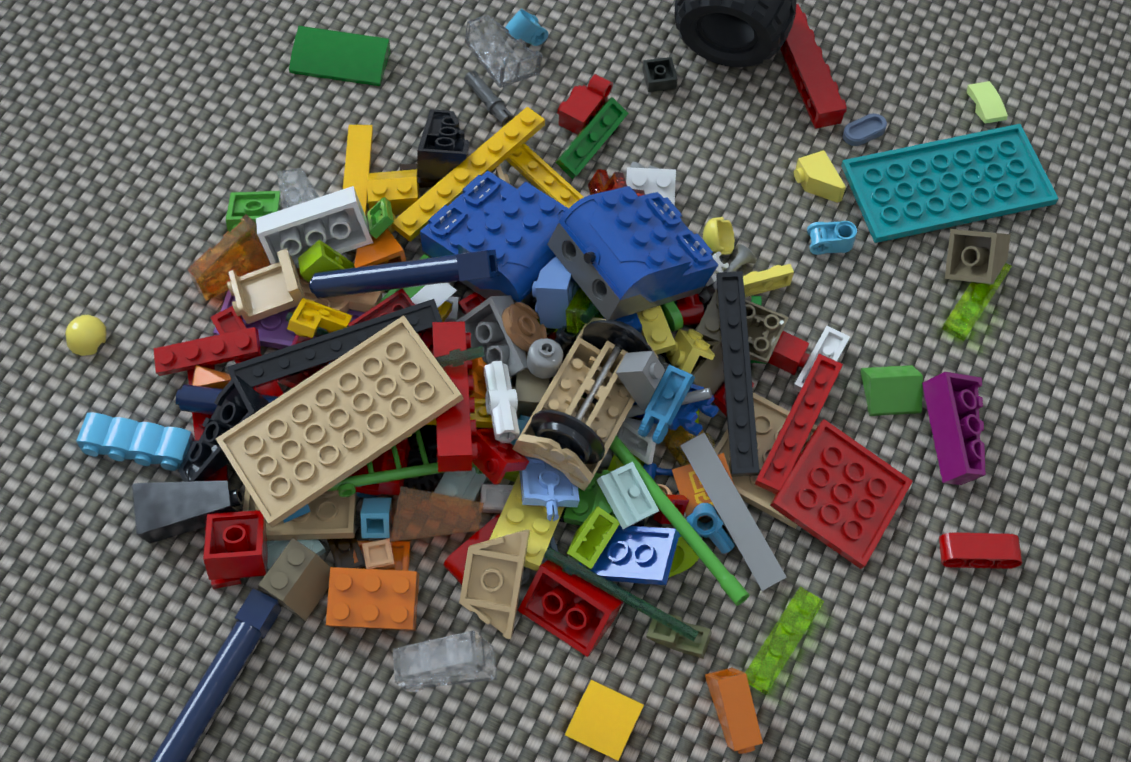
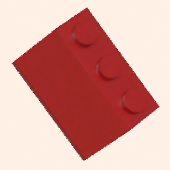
(569, 607)

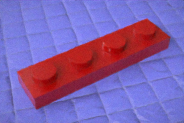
(207, 351)

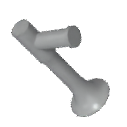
(743, 256)

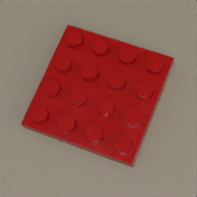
(841, 494)

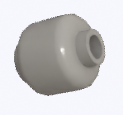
(544, 358)

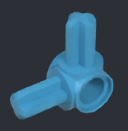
(711, 529)

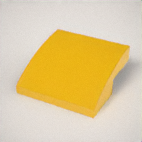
(604, 720)

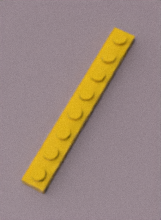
(485, 158)

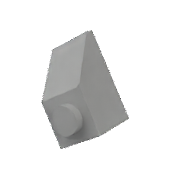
(641, 375)

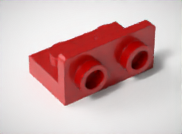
(496, 457)

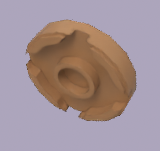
(522, 325)

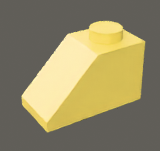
(819, 176)

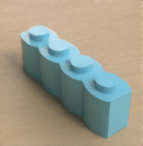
(134, 440)

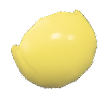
(719, 235)
(85, 335)

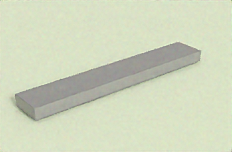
(733, 512)

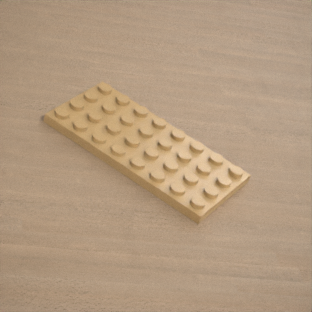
(338, 420)

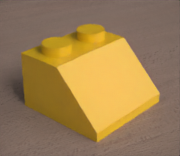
(396, 186)

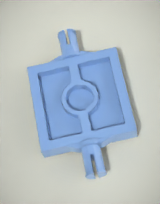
(547, 487)

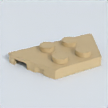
(494, 579)

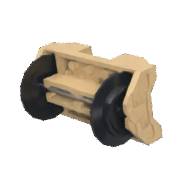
(571, 429)

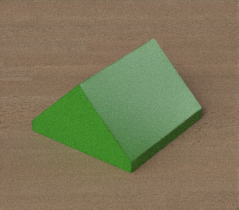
(893, 390)

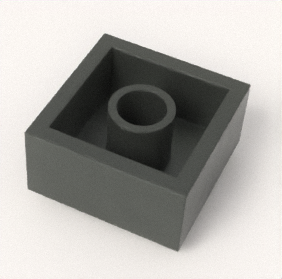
(659, 74)

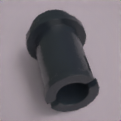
(564, 338)

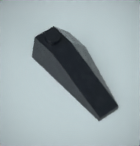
(441, 145)
(234, 404)

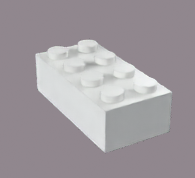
(331, 218)

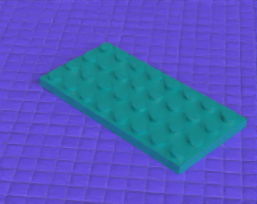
(948, 183)

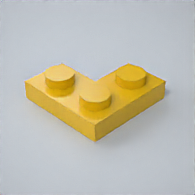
(311, 315)

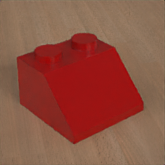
(235, 545)

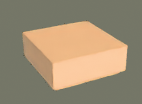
(378, 554)

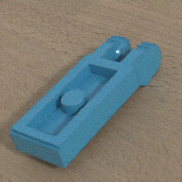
(666, 402)

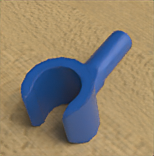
(652, 469)

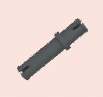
(494, 104)

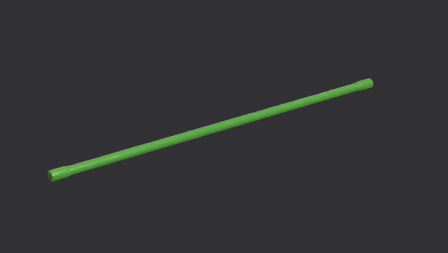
(727, 581)

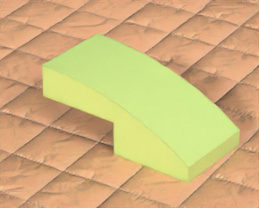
(988, 102)

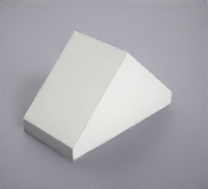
(639, 446)

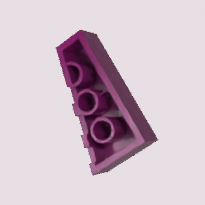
(956, 426)

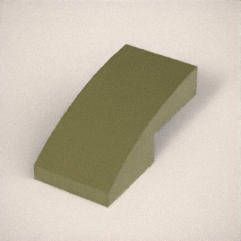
(669, 638)

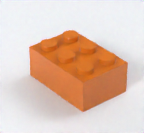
(372, 599)

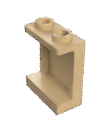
(266, 289)

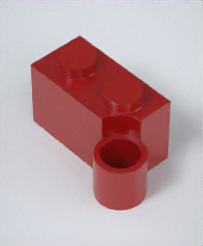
(584, 103)

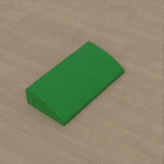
(339, 55)

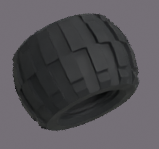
(735, 30)

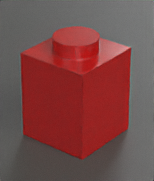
(790, 353)

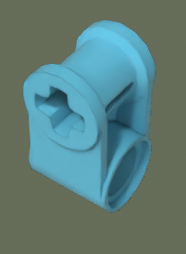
(527, 28)
(831, 237)

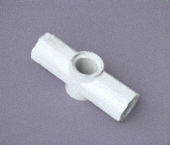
(501, 402)

